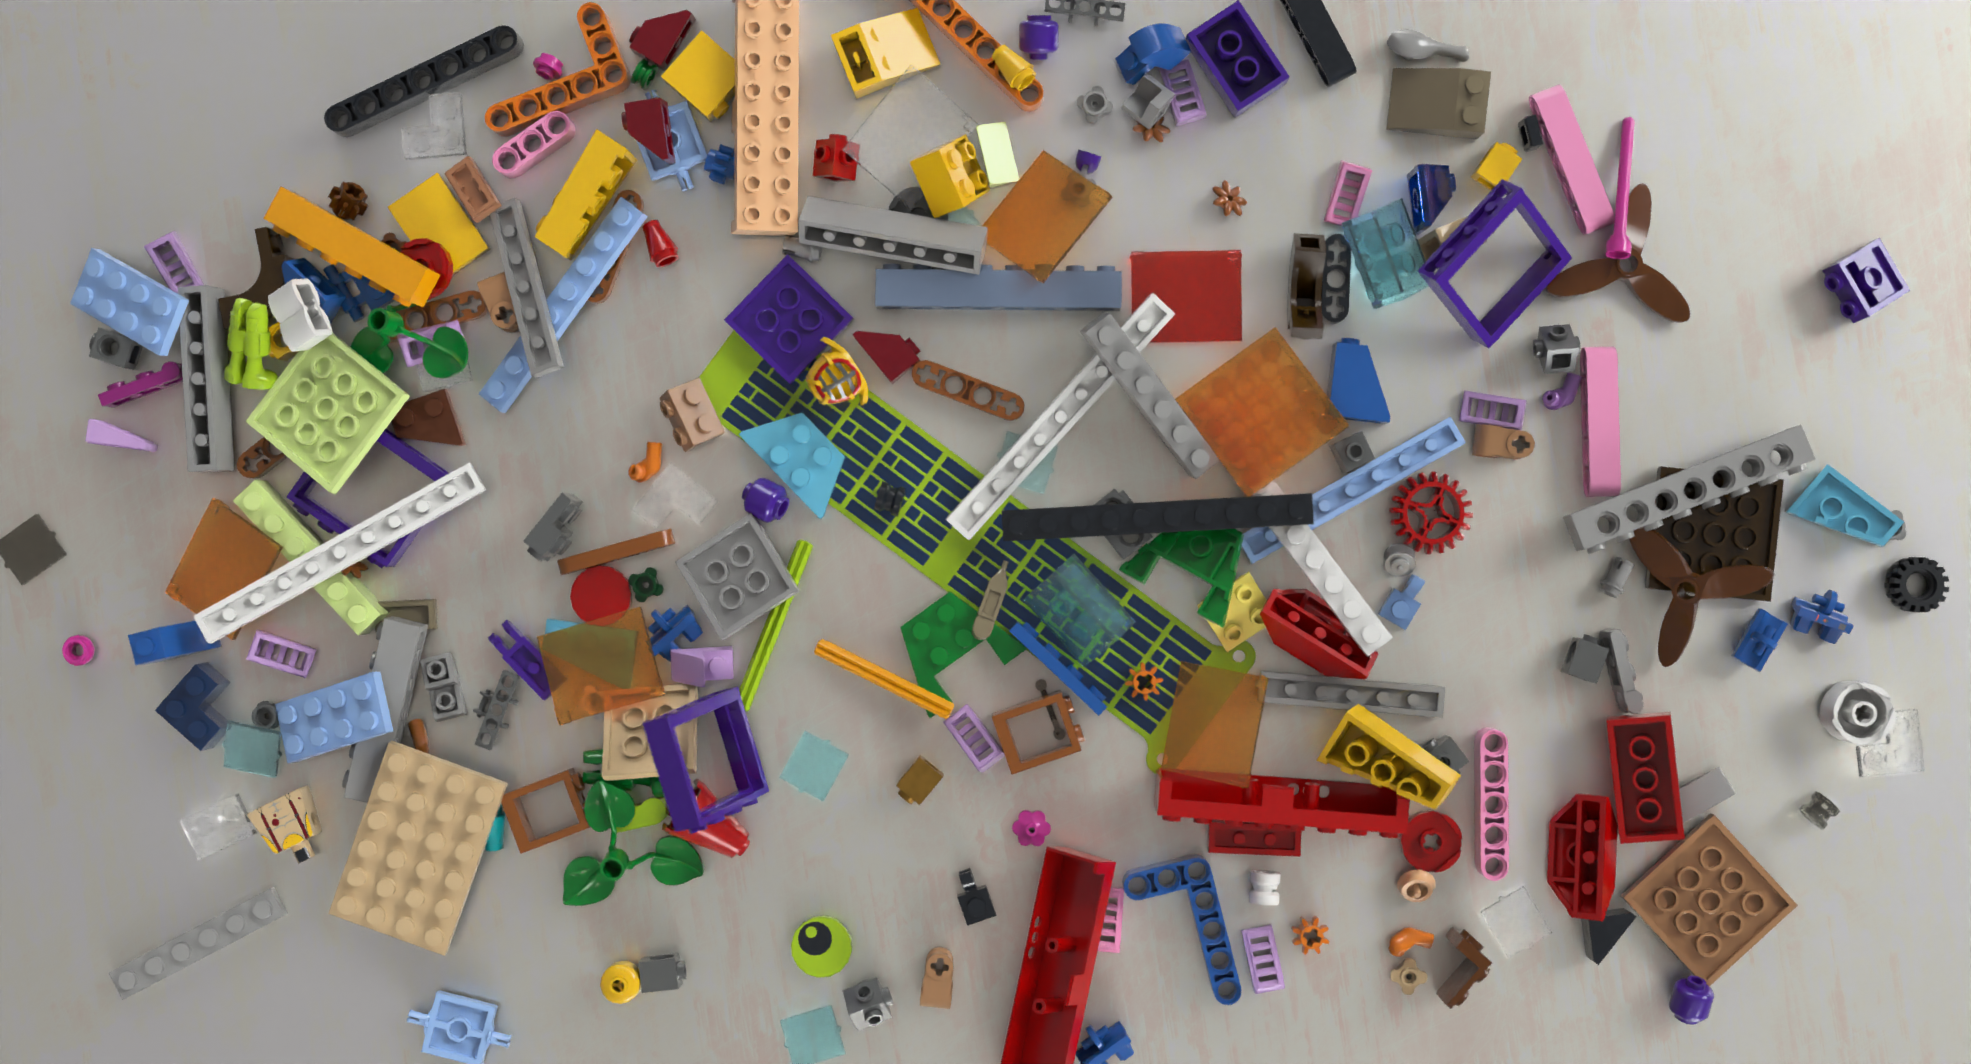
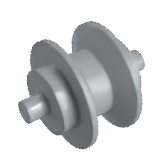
(1399, 559)

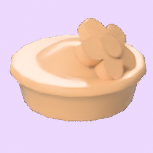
(1416, 885)

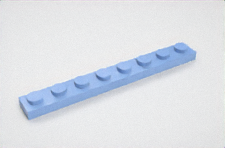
(568, 297)
(1365, 482)

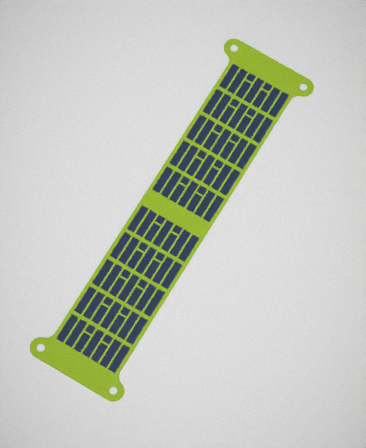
(892, 449)

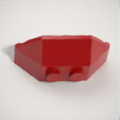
(1312, 633)
(1583, 856)

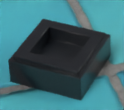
(1530, 133)

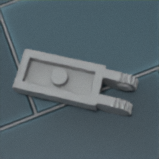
(1621, 671)

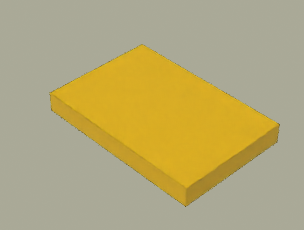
(437, 215)

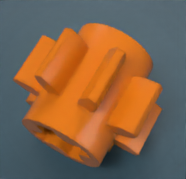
(1144, 690)
(1313, 943)

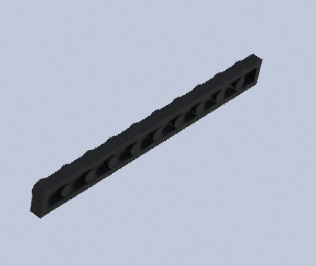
(1157, 517)

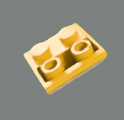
(950, 176)

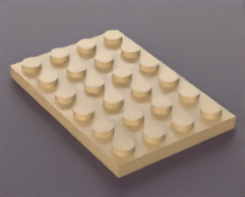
(417, 848)

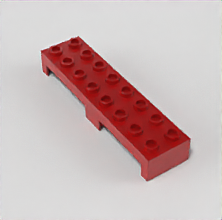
(1271, 802)
(1060, 969)

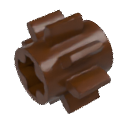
(348, 200)

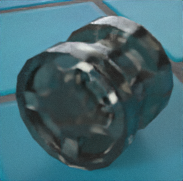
(1819, 810)

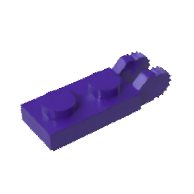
(524, 659)

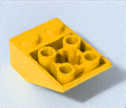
(882, 49)

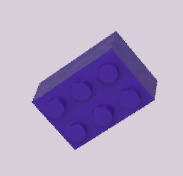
(1236, 59)

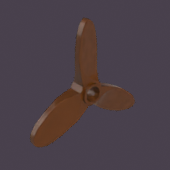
(1644, 282)
(1672, 570)

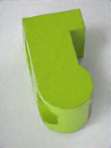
(647, 813)

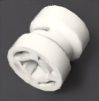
(1264, 887)

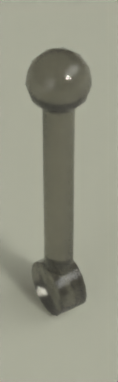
(1058, 732)

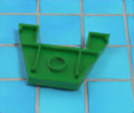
(1204, 554)
(944, 635)

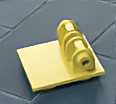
(1243, 613)

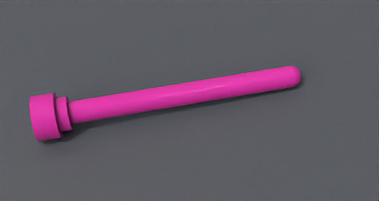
(1619, 245)

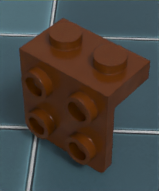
(1471, 970)

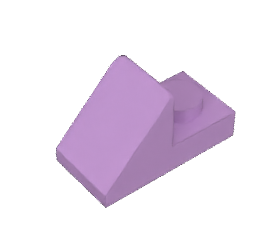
(701, 664)

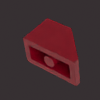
(661, 37)
(650, 125)
(889, 352)

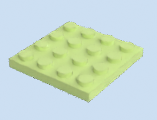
(327, 411)

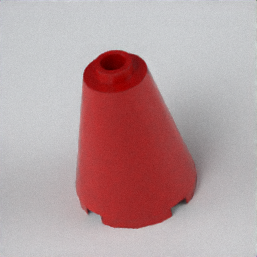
(722, 837)

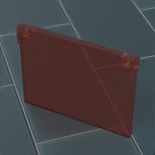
(1197, 287)

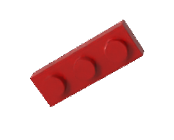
(1253, 840)

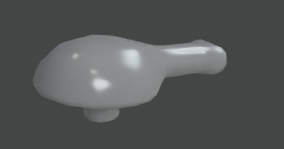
(1419, 46)

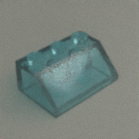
(1386, 253)
(1079, 610)

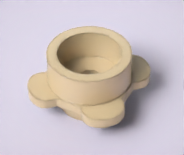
(1408, 967)

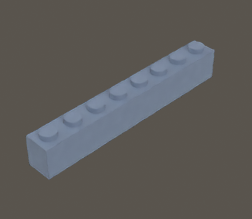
(998, 289)

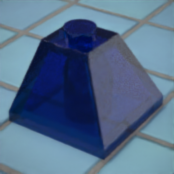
(1429, 192)

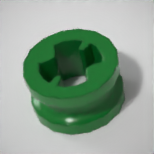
(644, 74)

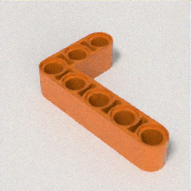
(571, 84)

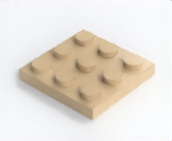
(625, 742)

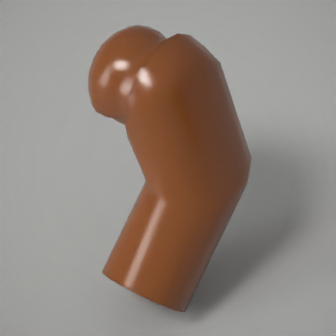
(419, 735)

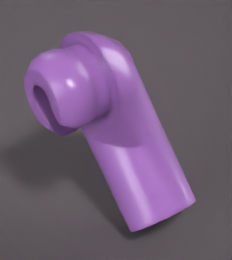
(1562, 396)

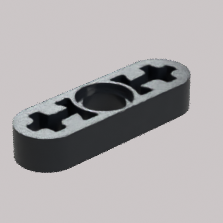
(1341, 302)

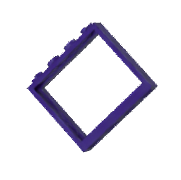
(1467, 240)
(330, 522)
(740, 753)

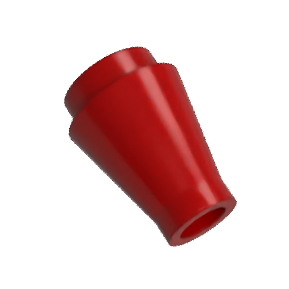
(660, 246)

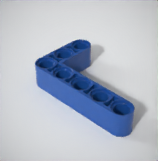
(1202, 914)

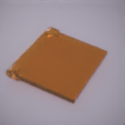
(1044, 216)
(221, 559)
(600, 665)
(1214, 724)

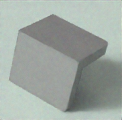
(1148, 101)

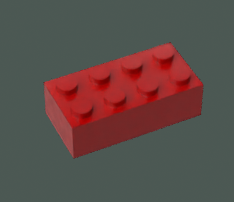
(1645, 777)

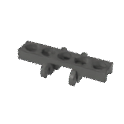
(1092, 13)
(489, 717)

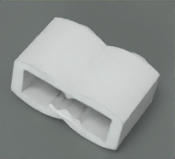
(299, 315)

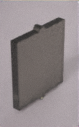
(30, 549)

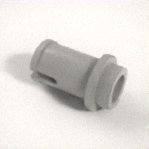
(792, 247)
(1617, 577)

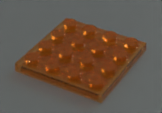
(1262, 413)

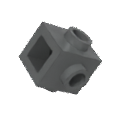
(1556, 348)
(1448, 750)
(868, 1003)

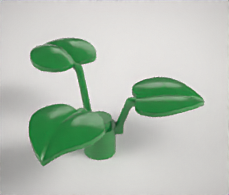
(441, 359)
(591, 882)

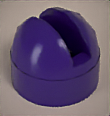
(1089, 159)

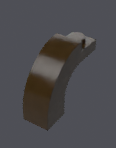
(270, 276)
(1305, 286)

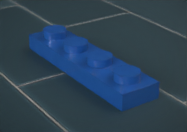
(1049, 656)

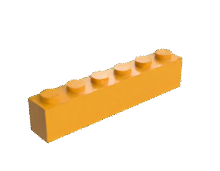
(352, 247)

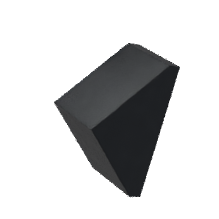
(1603, 935)

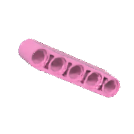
(1571, 159)
(1600, 421)
(1500, 815)

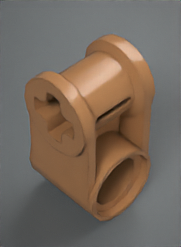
(498, 301)
(1497, 442)
(937, 983)

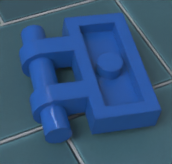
(367, 294)

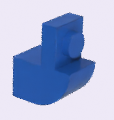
(1152, 47)

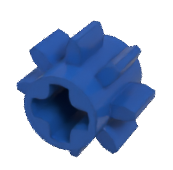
(720, 164)

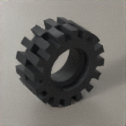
(1934, 579)

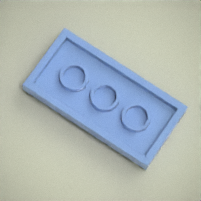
(129, 302)
(334, 717)

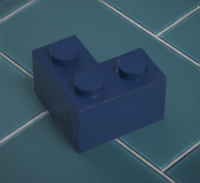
(190, 707)

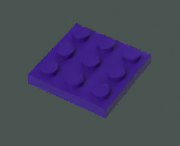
(788, 318)

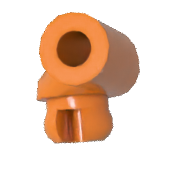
(649, 466)
(1407, 938)

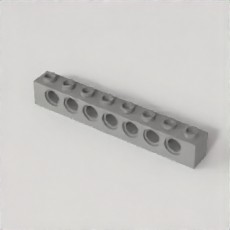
(1790, 444)

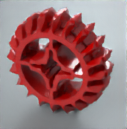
(1434, 500)

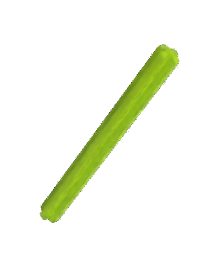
(772, 628)

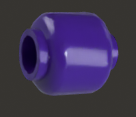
(1038, 36)
(765, 500)
(1691, 1000)

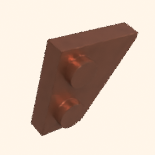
(429, 419)

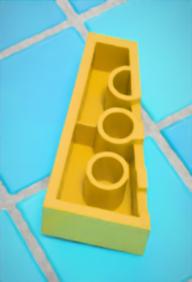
(585, 194)
(1387, 758)

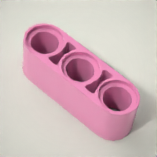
(519, 144)

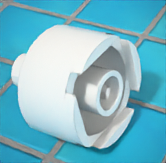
(1872, 702)

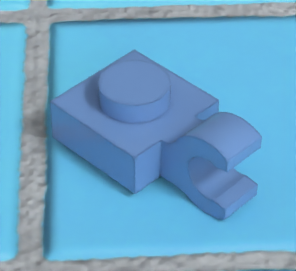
(1401, 606)

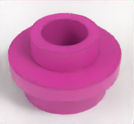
(548, 66)
(69, 650)

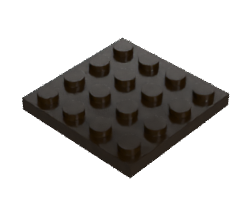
(1726, 534)

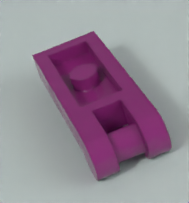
(145, 384)

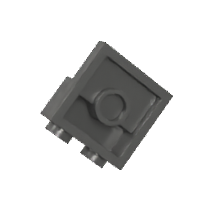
(550, 534)

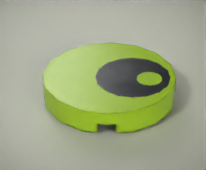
(821, 946)

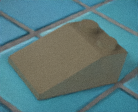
(1439, 101)

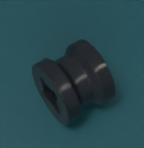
(890, 499)

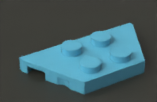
(799, 457)

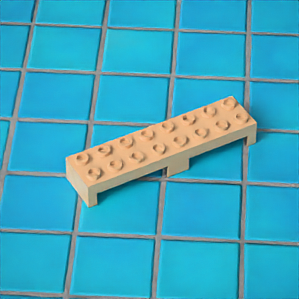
(766, 117)

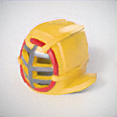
(836, 377)

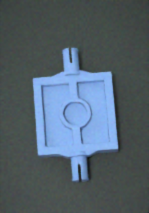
(686, 142)
(459, 1028)

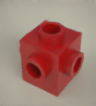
(832, 162)

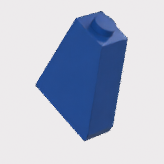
(1355, 384)
(169, 643)

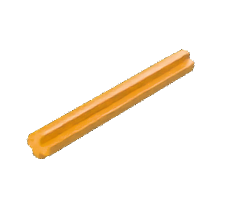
(884, 678)

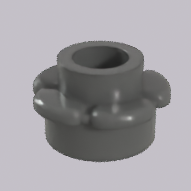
(259, 712)

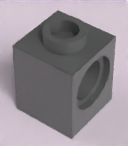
(127, 353)
(1352, 452)
(1585, 658)
(661, 972)

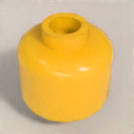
(628, 975)

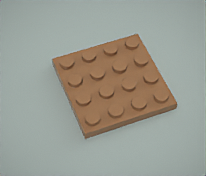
(1709, 900)

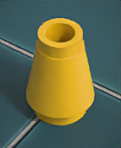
(1015, 69)

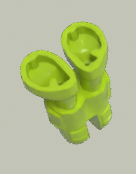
(249, 338)

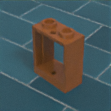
(1008, 743)
(518, 818)

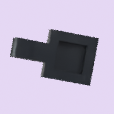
(975, 901)

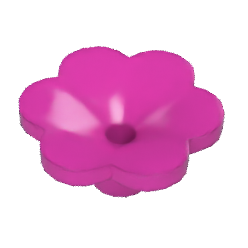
(1031, 819)

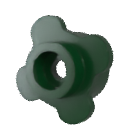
(637, 582)

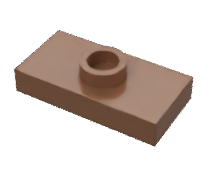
(472, 189)

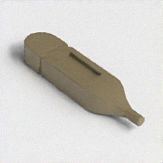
(990, 604)

